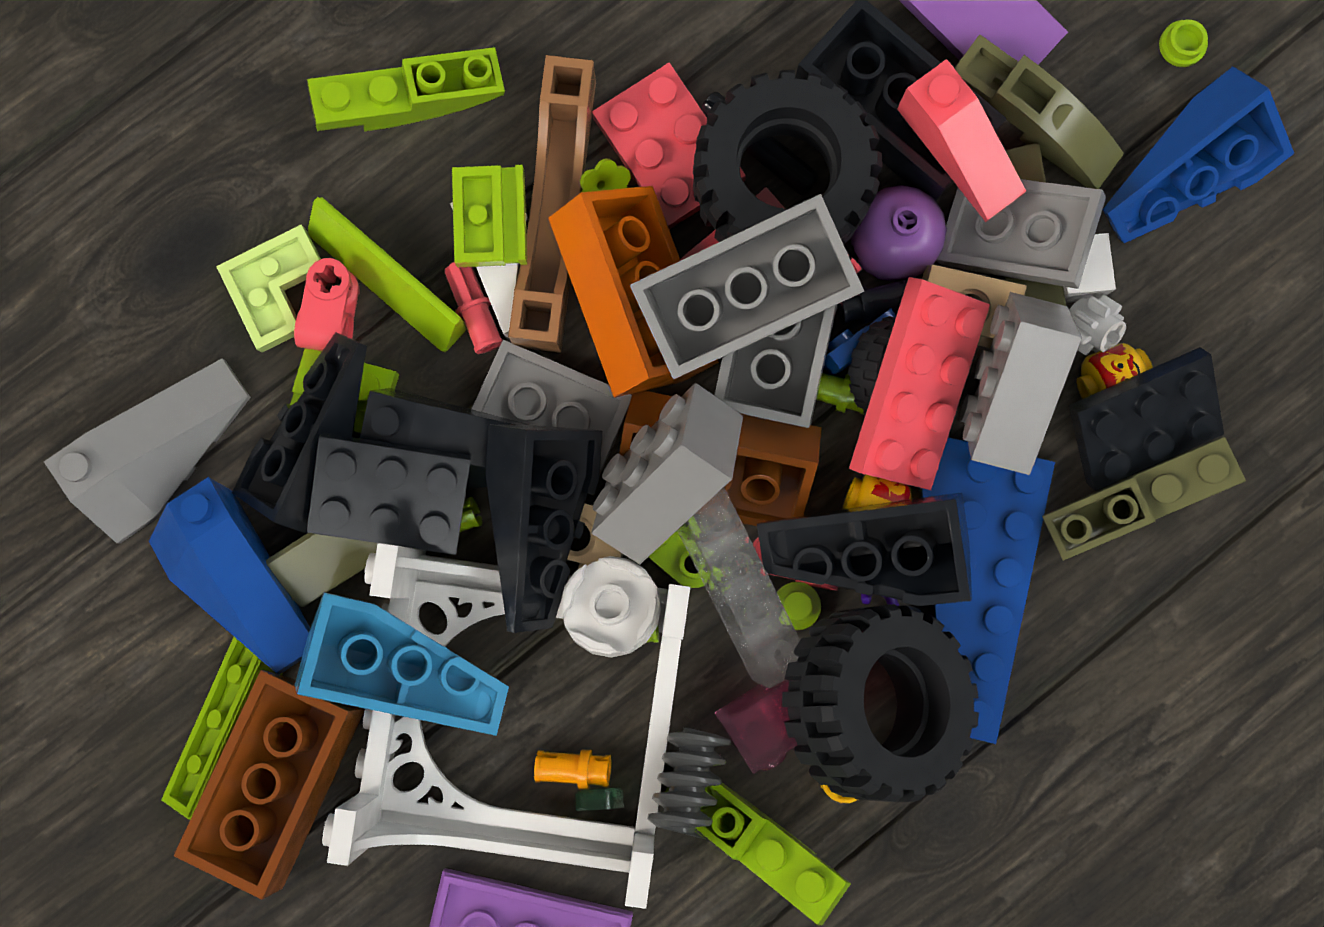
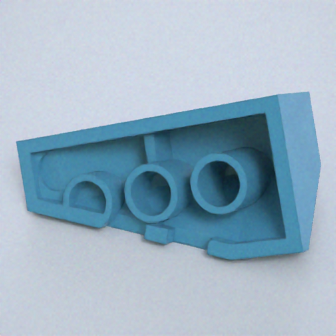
(384, 665)

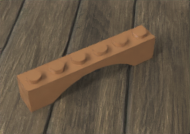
(561, 157)

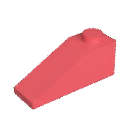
(961, 139)

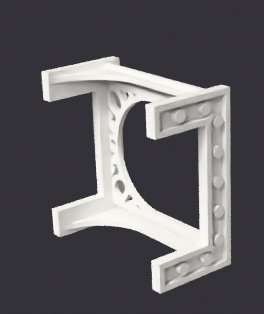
(394, 817)

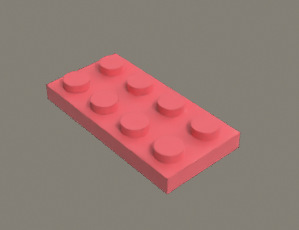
(919, 384)

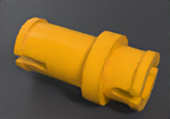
(578, 769)

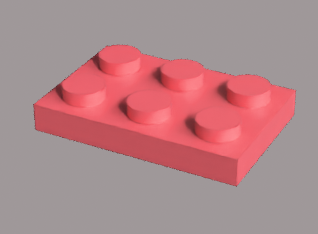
(655, 137)

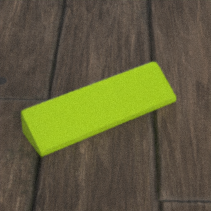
(384, 276)
(213, 728)

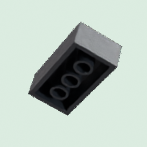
(876, 66)

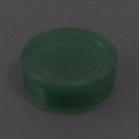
(599, 799)

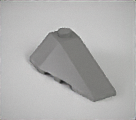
(139, 458)

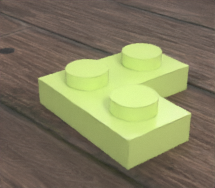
(259, 285)

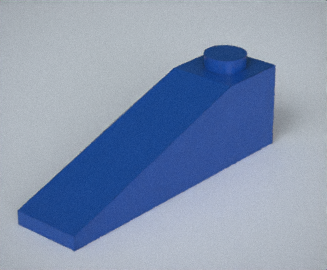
(1217, 142)
(223, 568)

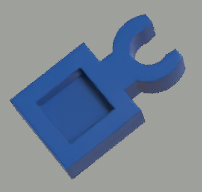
(843, 345)

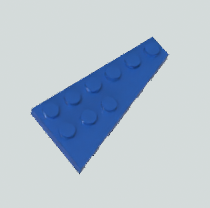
(1004, 533)

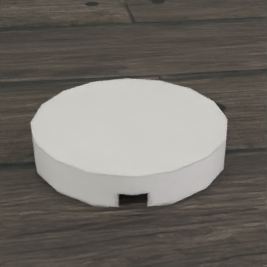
(610, 606)

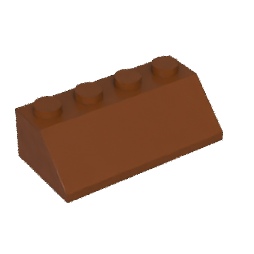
(771, 464)
(268, 786)

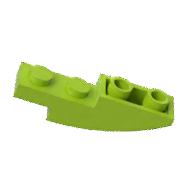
(407, 94)
(773, 854)

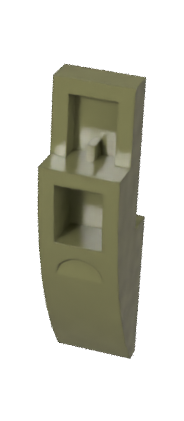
(1043, 111)
(1143, 498)

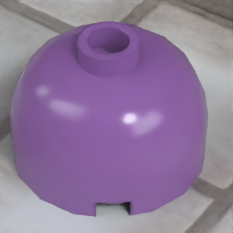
(894, 250)

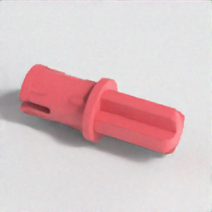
(473, 308)

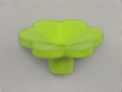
(605, 177)

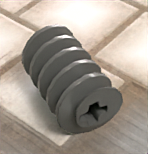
(688, 781)

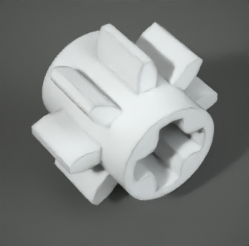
(1098, 323)

